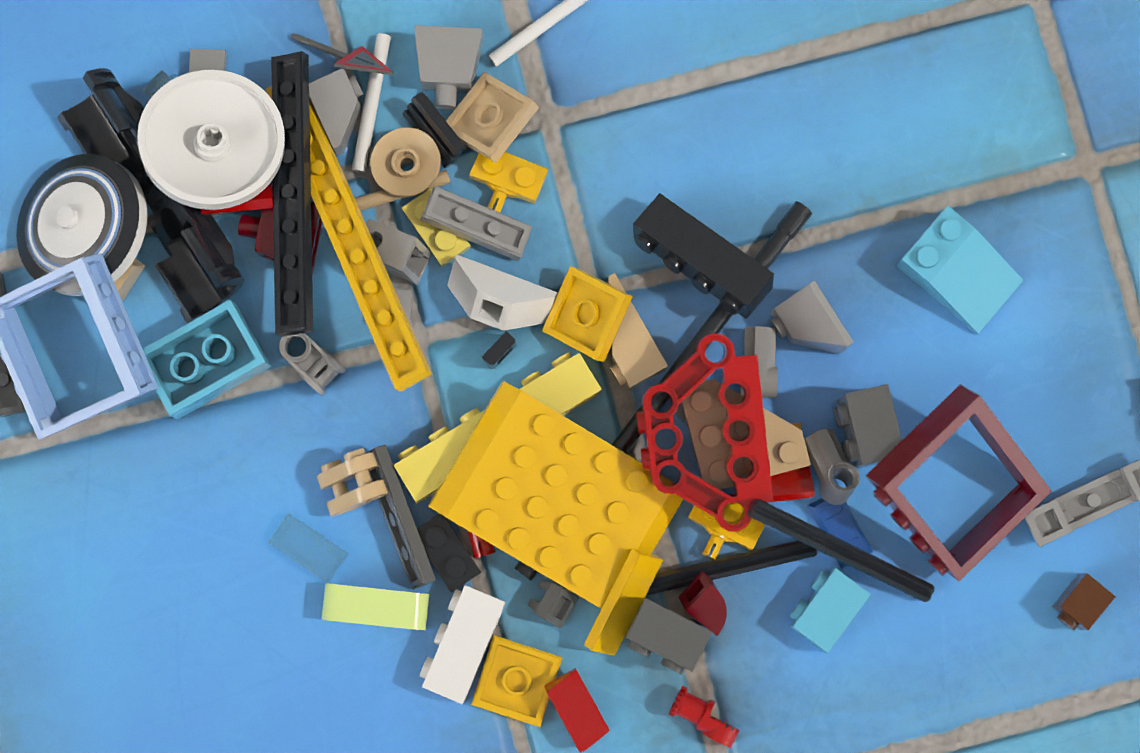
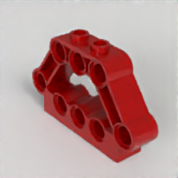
(679, 385)

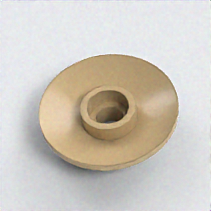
(396, 149)

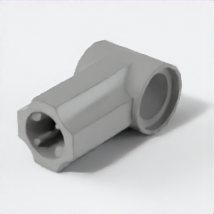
(762, 342)
(831, 464)

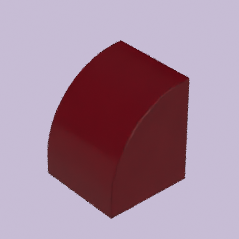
(705, 603)

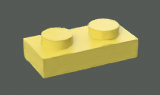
(440, 242)

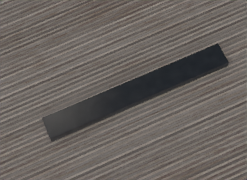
(293, 198)

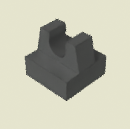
(555, 603)

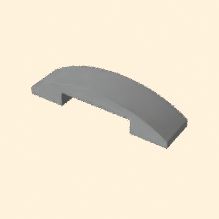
(1085, 504)

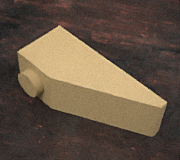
(633, 349)

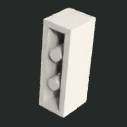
(462, 643)

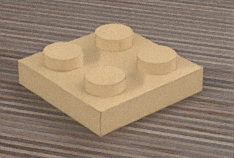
(491, 116)

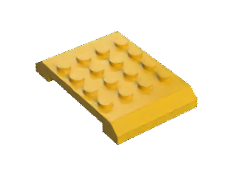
(553, 495)

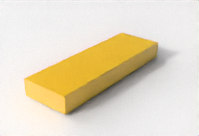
(623, 602)

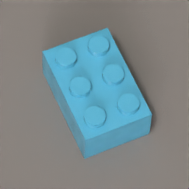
(205, 359)

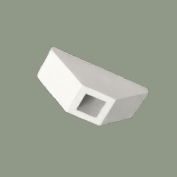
(498, 296)

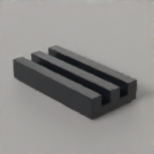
(424, 116)

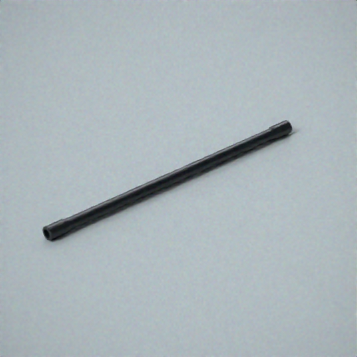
(785, 231)

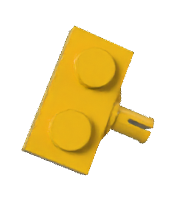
(509, 178)
(745, 538)

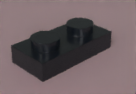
(447, 553)

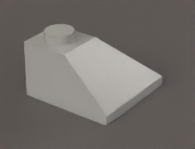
(810, 321)

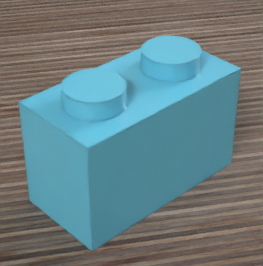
(829, 609)

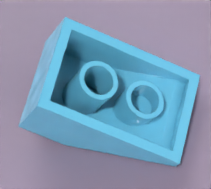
(960, 270)

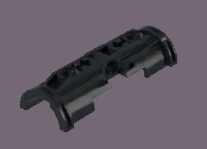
(201, 258)

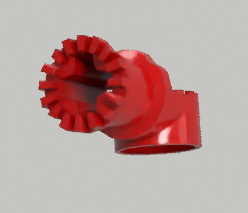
(698, 712)

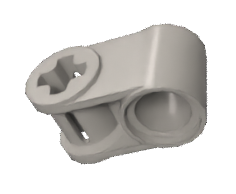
(312, 363)

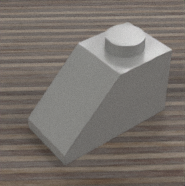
(336, 106)

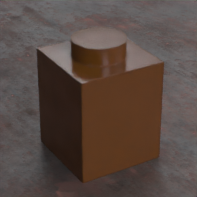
(1082, 602)

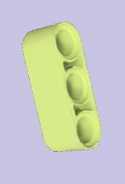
(375, 606)

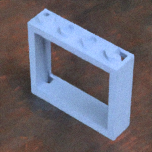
(115, 331)

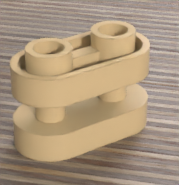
(355, 466)

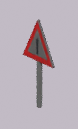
(359, 59)

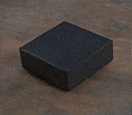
(499, 350)

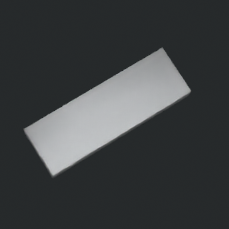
(476, 223)

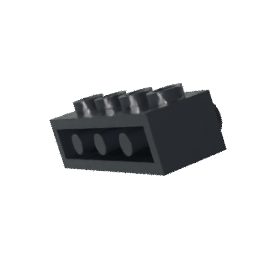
(702, 256)

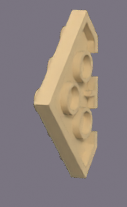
(704, 420)

